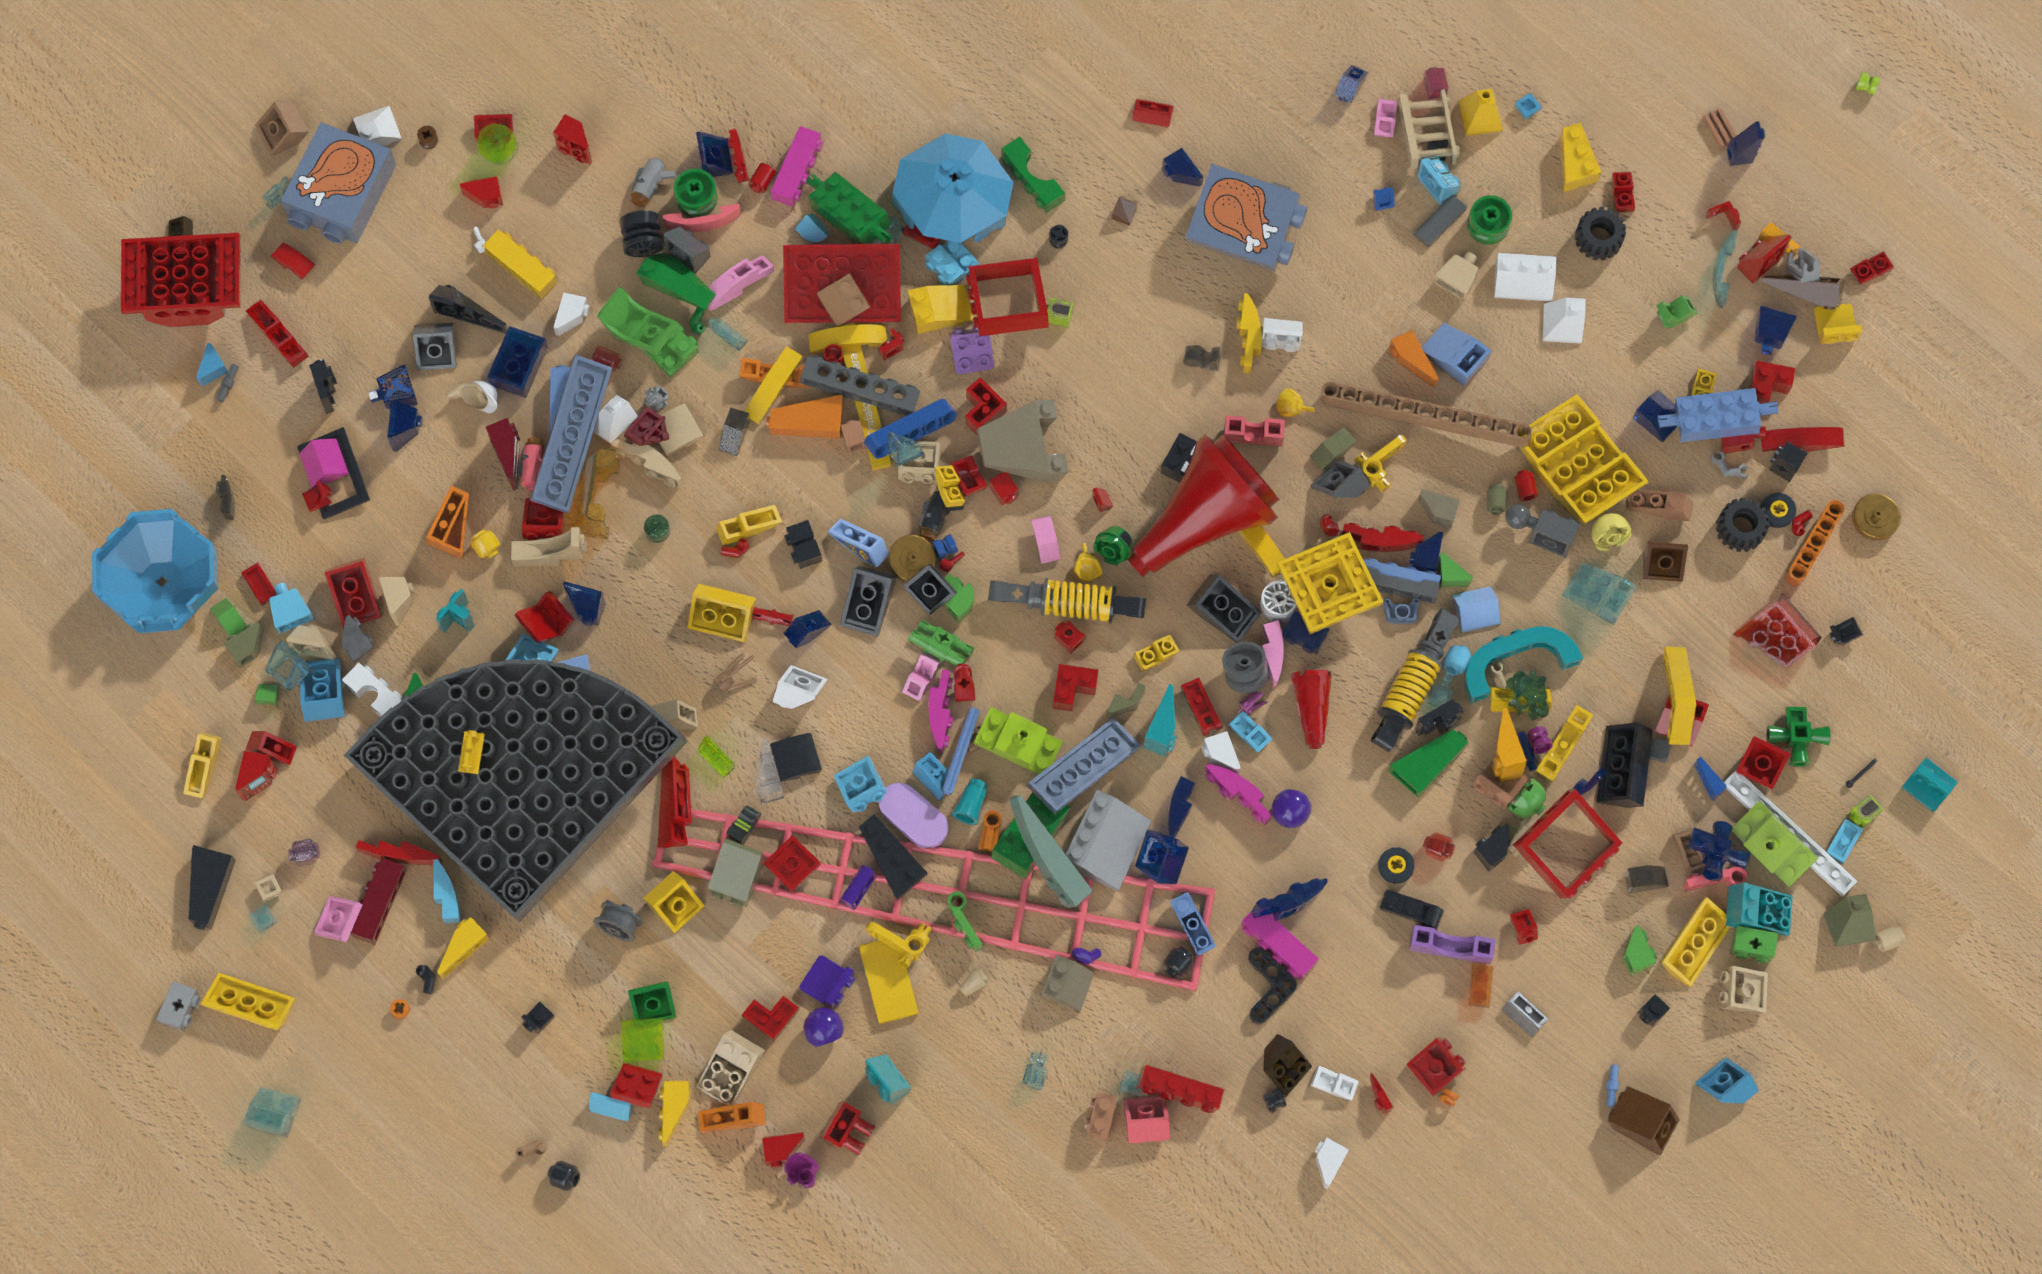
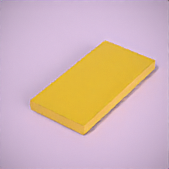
(888, 982)

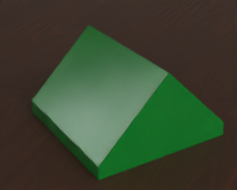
(652, 1002)

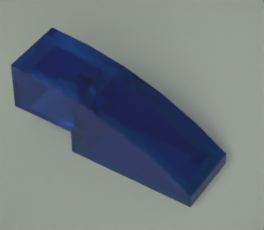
(1179, 806)

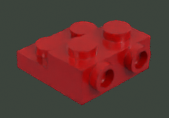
(541, 521)
(1437, 1065)

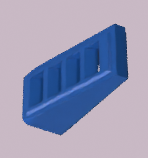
(1710, 779)

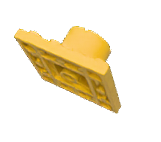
(1330, 583)

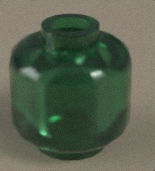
(657, 528)

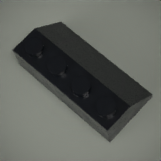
(1626, 763)

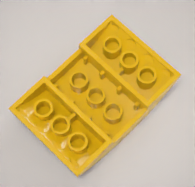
(1580, 461)

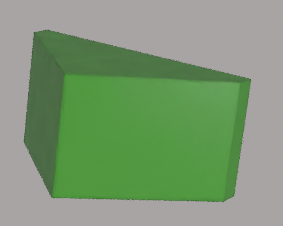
(1451, 573)
(228, 617)

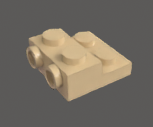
(923, 467)
(1743, 990)

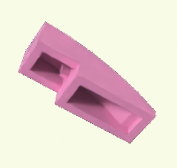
(1273, 650)

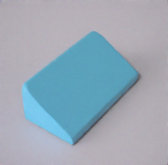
(609, 1107)

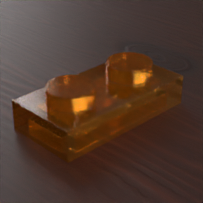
(1480, 985)

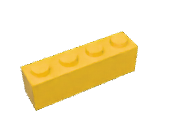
(520, 264)

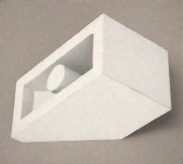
(570, 313)
(1221, 752)
(1329, 1160)

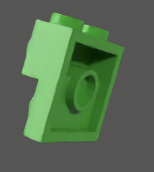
(675, 352)

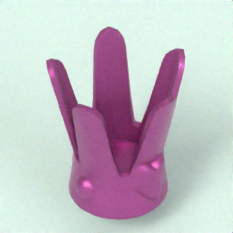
(1247, 704)

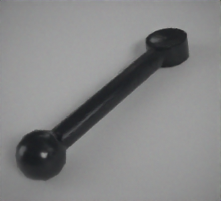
(1849, 783)

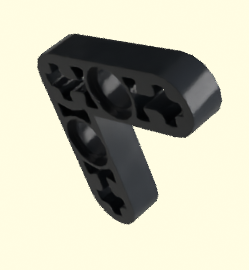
(1276, 982)

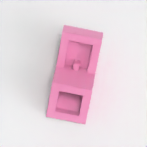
(1046, 539)
(922, 676)

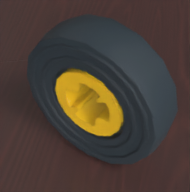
(1787, 506)
(1392, 856)

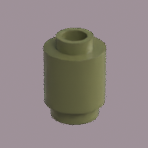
(1496, 499)

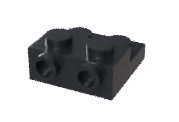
(324, 381)
(1442, 718)

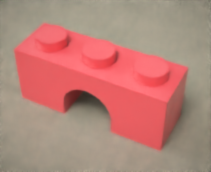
(1265, 433)

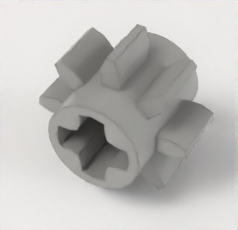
(656, 398)

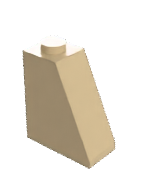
(678, 714)

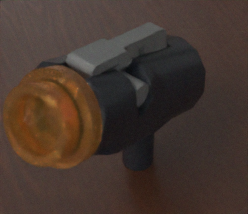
(934, 516)

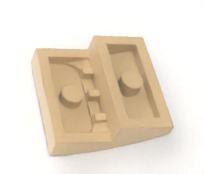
(681, 429)

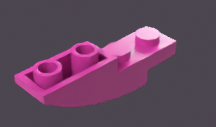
(938, 716)
(1234, 785)

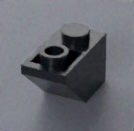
(1494, 849)

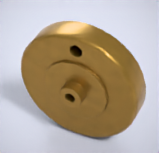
(1876, 517)
(909, 556)

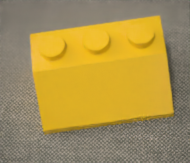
(721, 612)

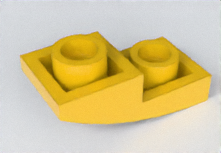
(1703, 382)
(947, 484)
(1156, 653)

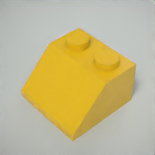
(673, 901)

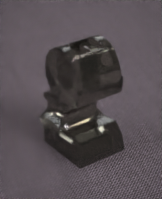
(1198, 357)

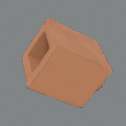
(853, 436)

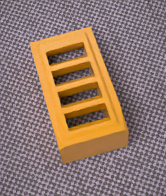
(1772, 230)

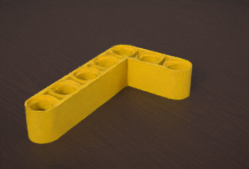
(1681, 695)

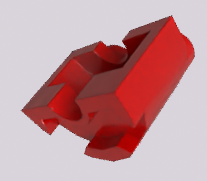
(970, 478)

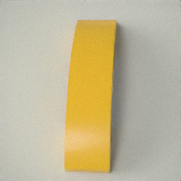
(847, 336)
(1564, 743)

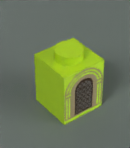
(1059, 312)
(1865, 812)

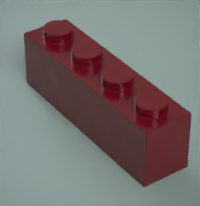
(378, 900)

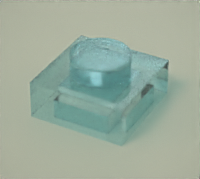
(263, 918)
(1129, 1083)

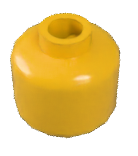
(485, 544)

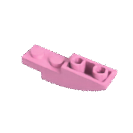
(739, 276)

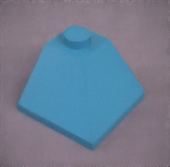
(1728, 1083)

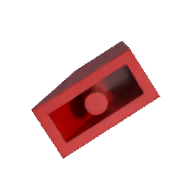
(483, 192)
(269, 744)
(780, 1147)

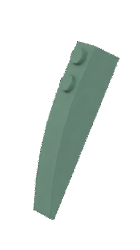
(1049, 857)

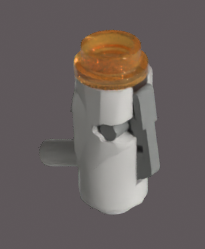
(647, 180)

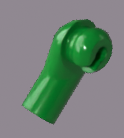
(695, 321)

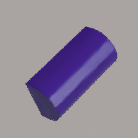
(858, 887)

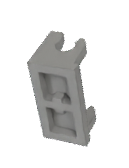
(1805, 267)

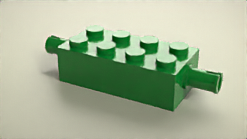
(849, 209)

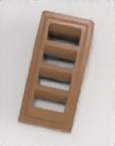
(1689, 868)

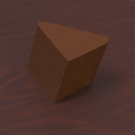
(1664, 561)

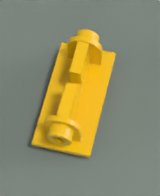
(471, 752)

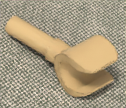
(1499, 673)

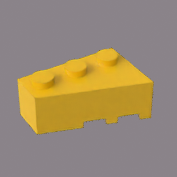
(1577, 159)

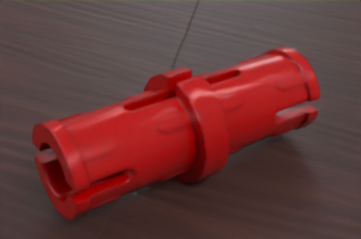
(772, 616)

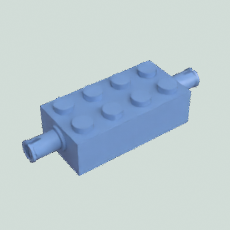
(1717, 415)

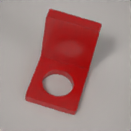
(1730, 212)

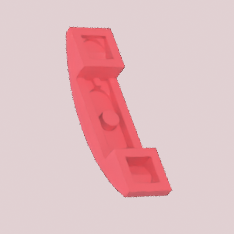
(703, 223)

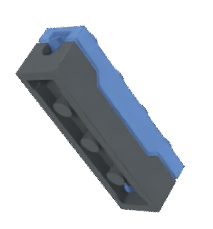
(1403, 581)

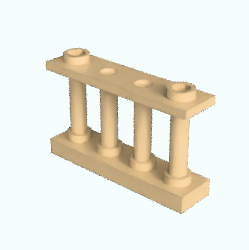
(1412, 139)

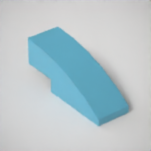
(446, 895)

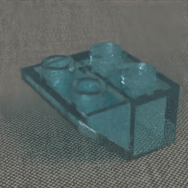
(272, 1112)

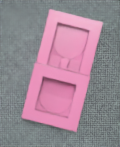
(1385, 118)

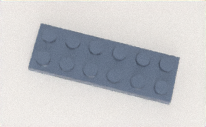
(1083, 765)

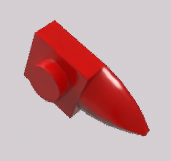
(1381, 1100)

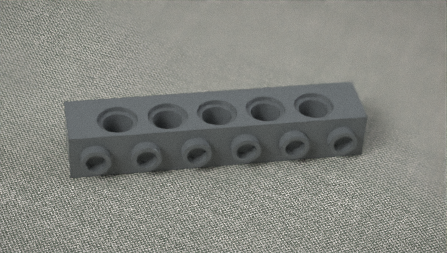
(866, 394)

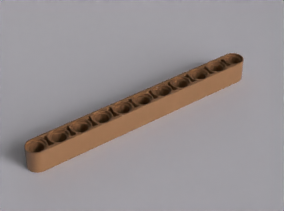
(1432, 421)

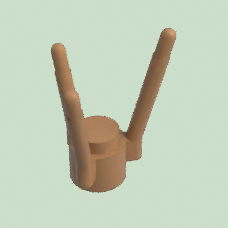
(724, 679)

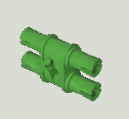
(941, 643)

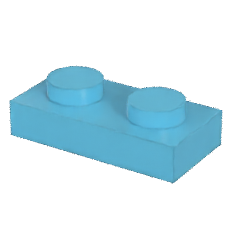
(1844, 841)

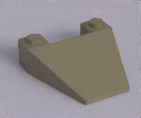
(1017, 443)

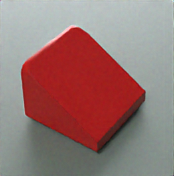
(1101, 499)

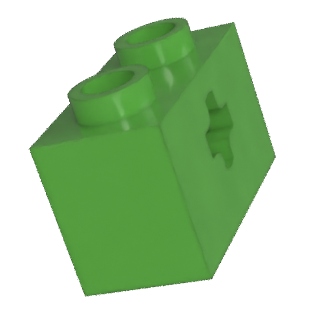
(1763, 940)

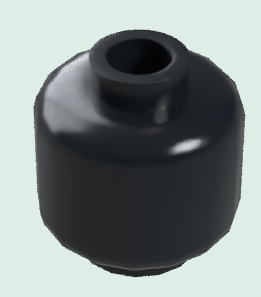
(1178, 962)
(563, 1175)

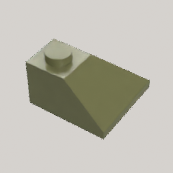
(1851, 921)

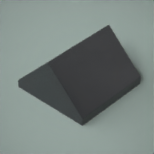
(929, 588)

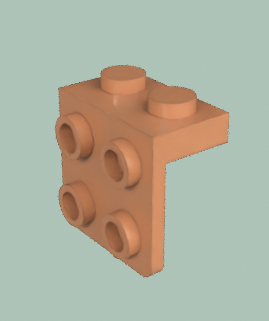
(1499, 793)

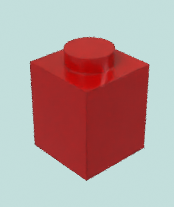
(1004, 488)

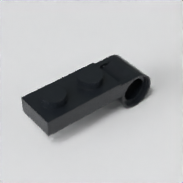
(1412, 909)

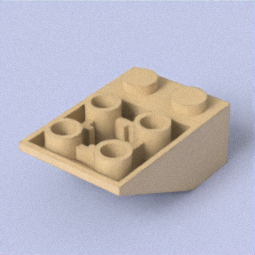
(730, 1068)

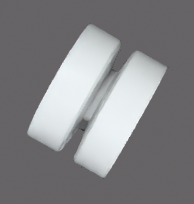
(1269, 602)

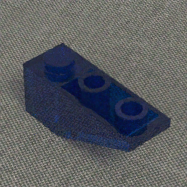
(1745, 145)

